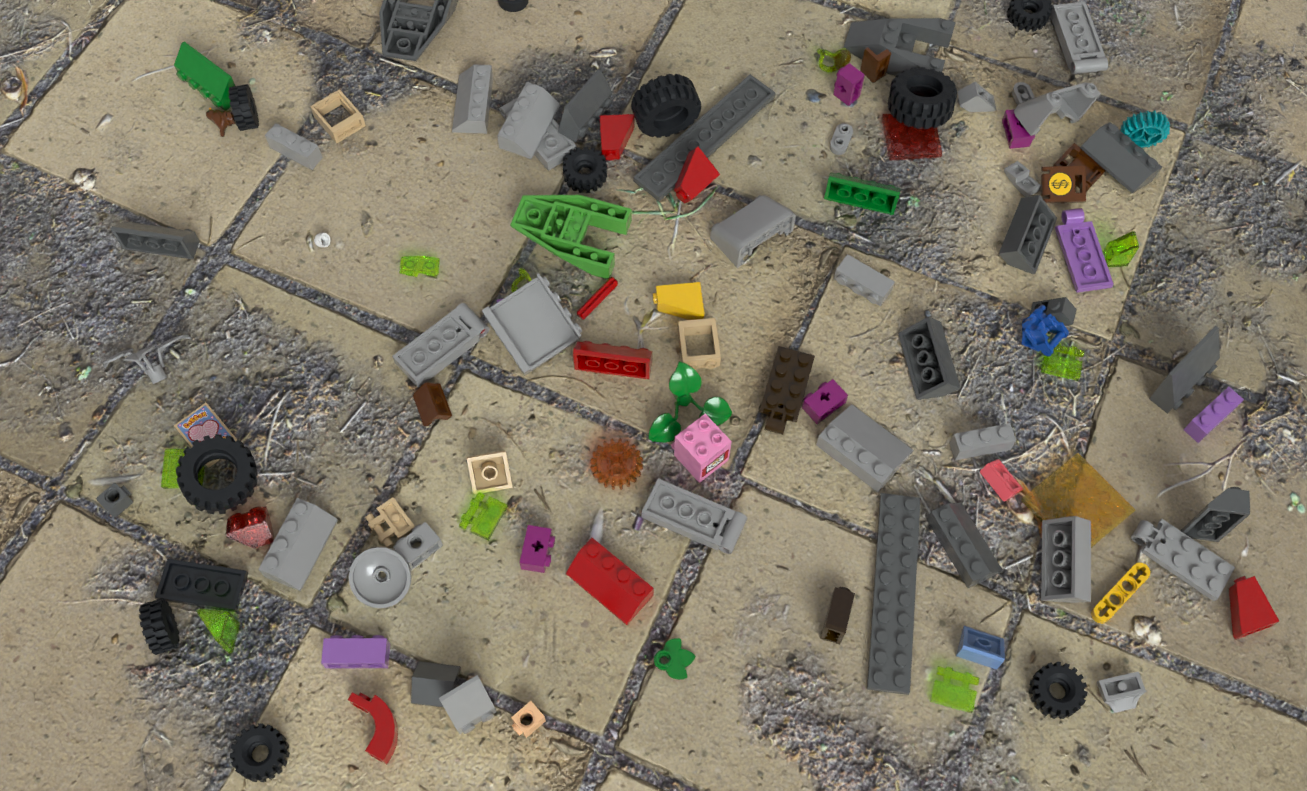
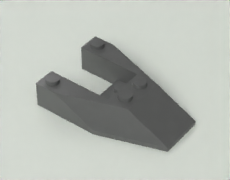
(411, 27)
(899, 39)

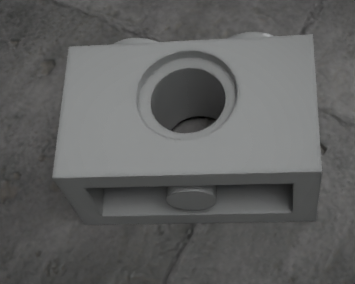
(429, 545)

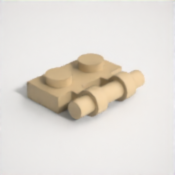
(395, 518)

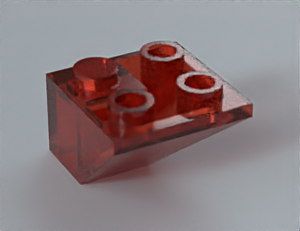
(251, 528)

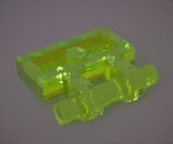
(1063, 366)
(488, 518)
(951, 695)

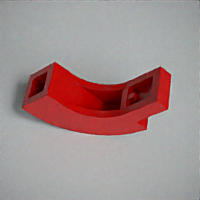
(386, 729)

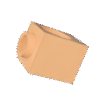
(528, 710)

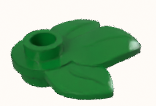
(677, 659)

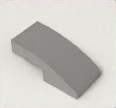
(1020, 178)

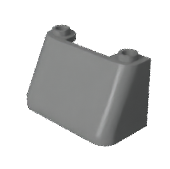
(1066, 102)
(751, 227)

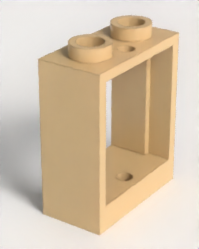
(344, 128)
(699, 327)

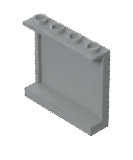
(533, 324)

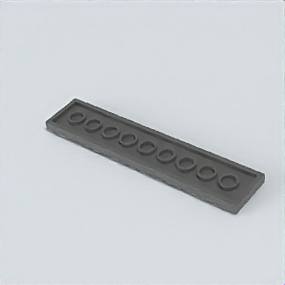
(708, 133)
(894, 594)

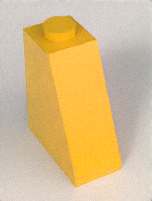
(680, 300)

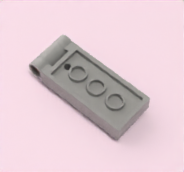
(1078, 38)
(553, 145)
(440, 344)
(694, 516)

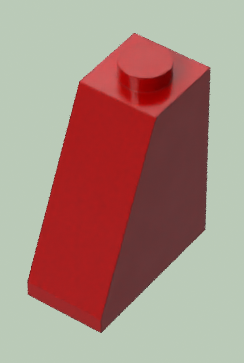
(615, 134)
(695, 175)
(1249, 608)

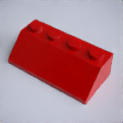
(612, 359)
(610, 581)

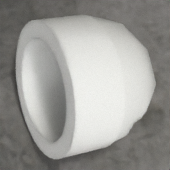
(322, 237)

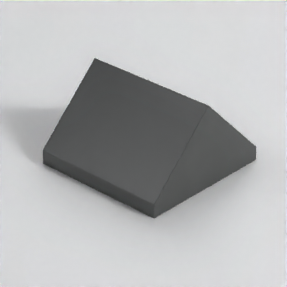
(433, 681)

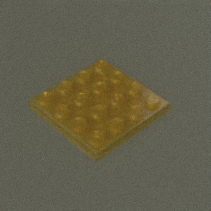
(1079, 492)

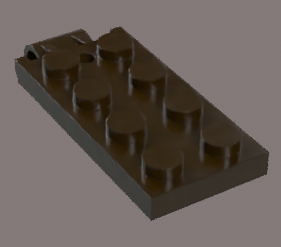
(786, 388)

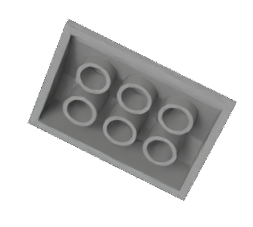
(863, 447)

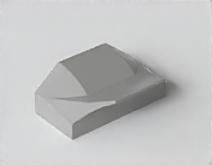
(1122, 691)

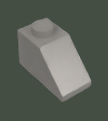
(976, 99)

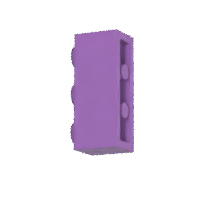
(1213, 414)
(355, 652)

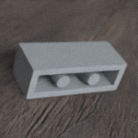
(293, 146)
(863, 280)
(982, 441)

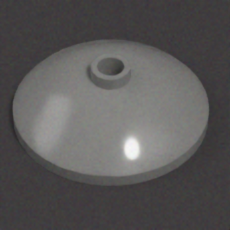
(370, 586)

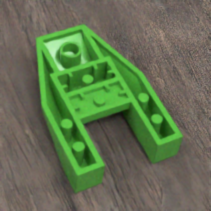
(561, 224)

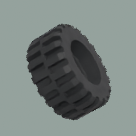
(922, 98)
(666, 105)
(210, 450)

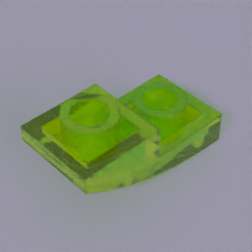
(419, 264)

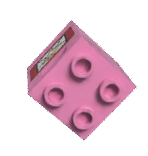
(702, 448)

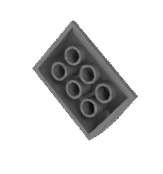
(1188, 373)

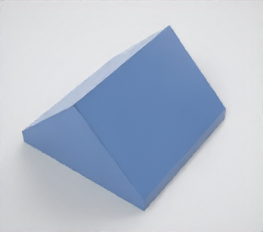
(981, 648)

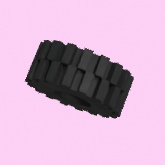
(1025, 20)
(243, 107)
(585, 159)
(159, 626)
(1068, 680)
(248, 741)

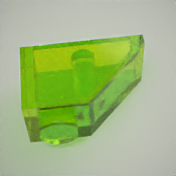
(1121, 250)

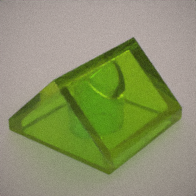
(221, 626)

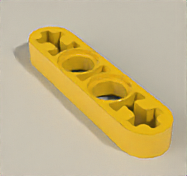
(1120, 592)

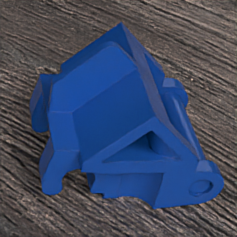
(1035, 331)

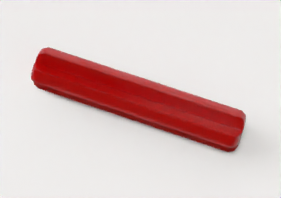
(597, 298)

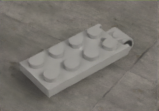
(1183, 557)

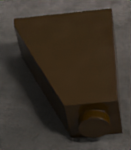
(838, 615)

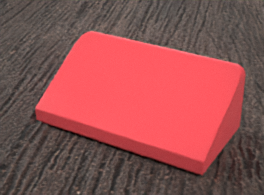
(1001, 480)

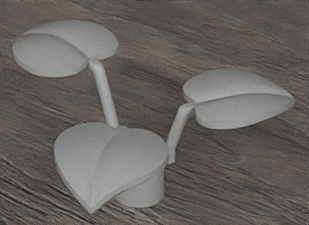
(153, 370)

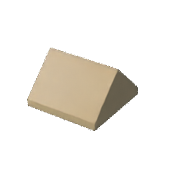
(489, 472)

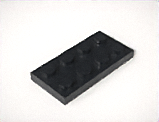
(202, 585)

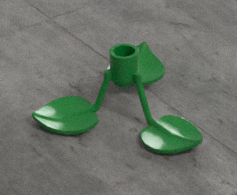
(681, 384)

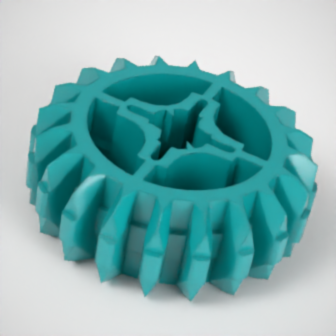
(1146, 128)

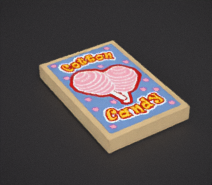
(202, 423)

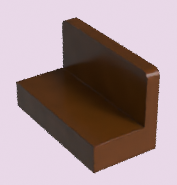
(875, 65)
(431, 403)

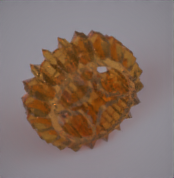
(624, 452)

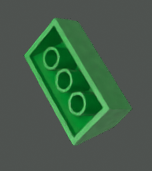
(203, 76)
(862, 193)

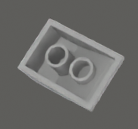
(468, 705)

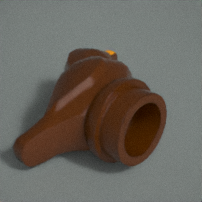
(221, 119)

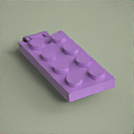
(1082, 252)

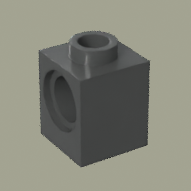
(117, 507)

